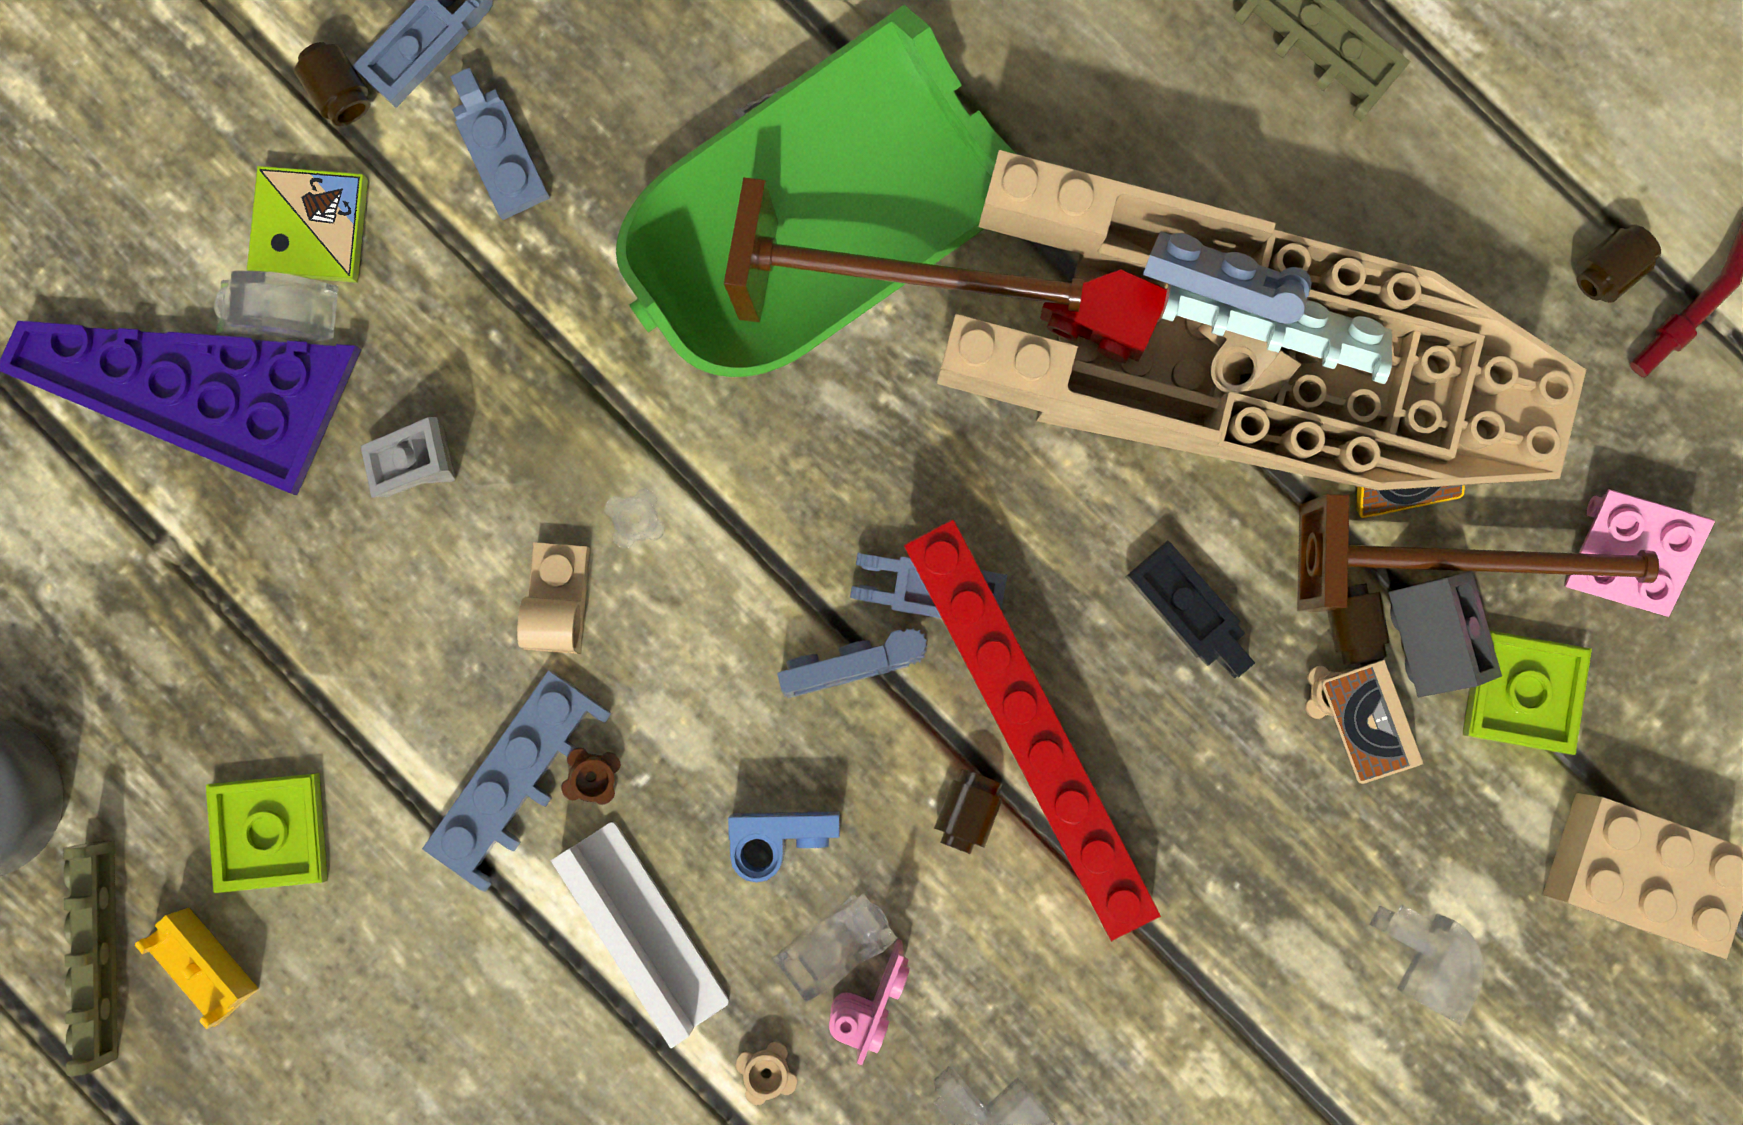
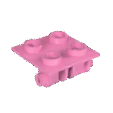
(1633, 524)
(863, 1021)

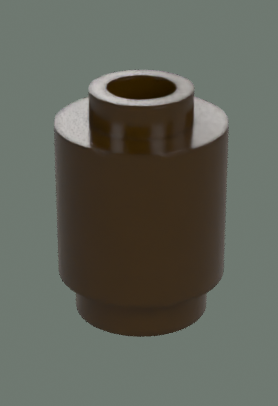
(332, 83)
(1618, 263)
(1361, 627)
(969, 811)

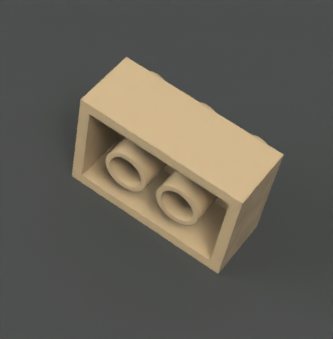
(1649, 874)

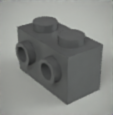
(1444, 634)

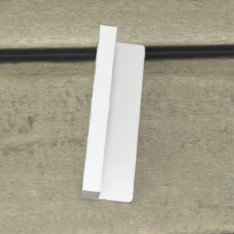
(641, 932)

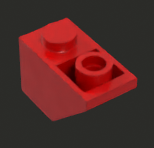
(1113, 312)

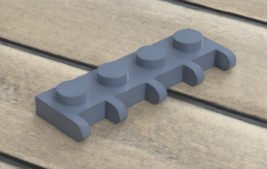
(510, 777)

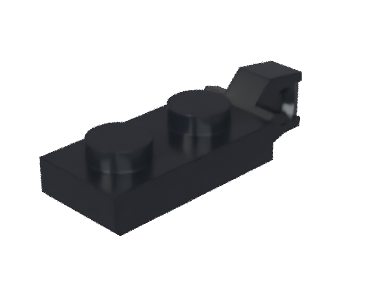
(1191, 609)

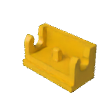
(198, 965)

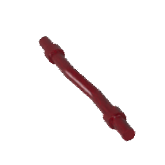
(1680, 329)

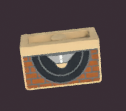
(1371, 721)

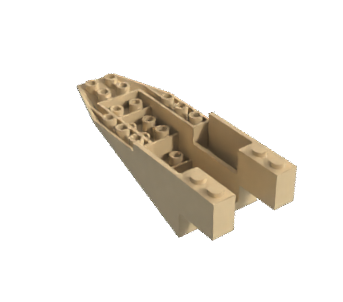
(1464, 389)

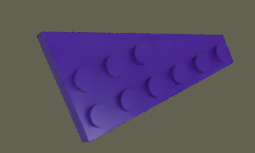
(215, 395)

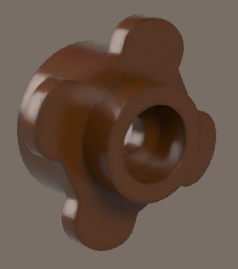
(598, 790)

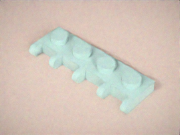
(1319, 333)

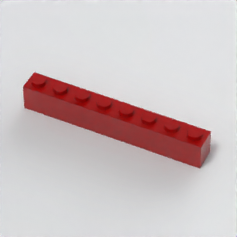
(1032, 729)

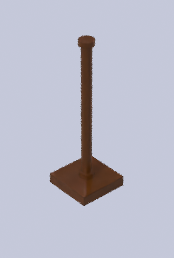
(756, 253)
(1326, 558)

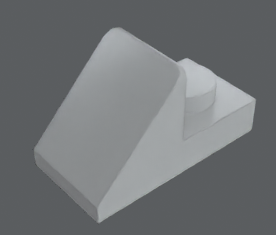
(408, 458)

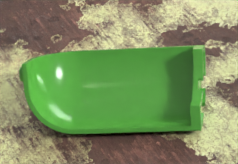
(856, 161)

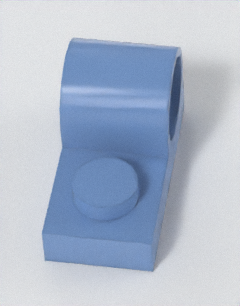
(808, 829)

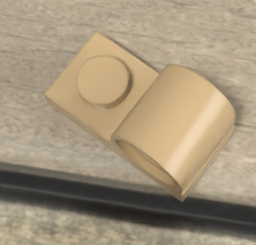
(1239, 351)
(555, 606)

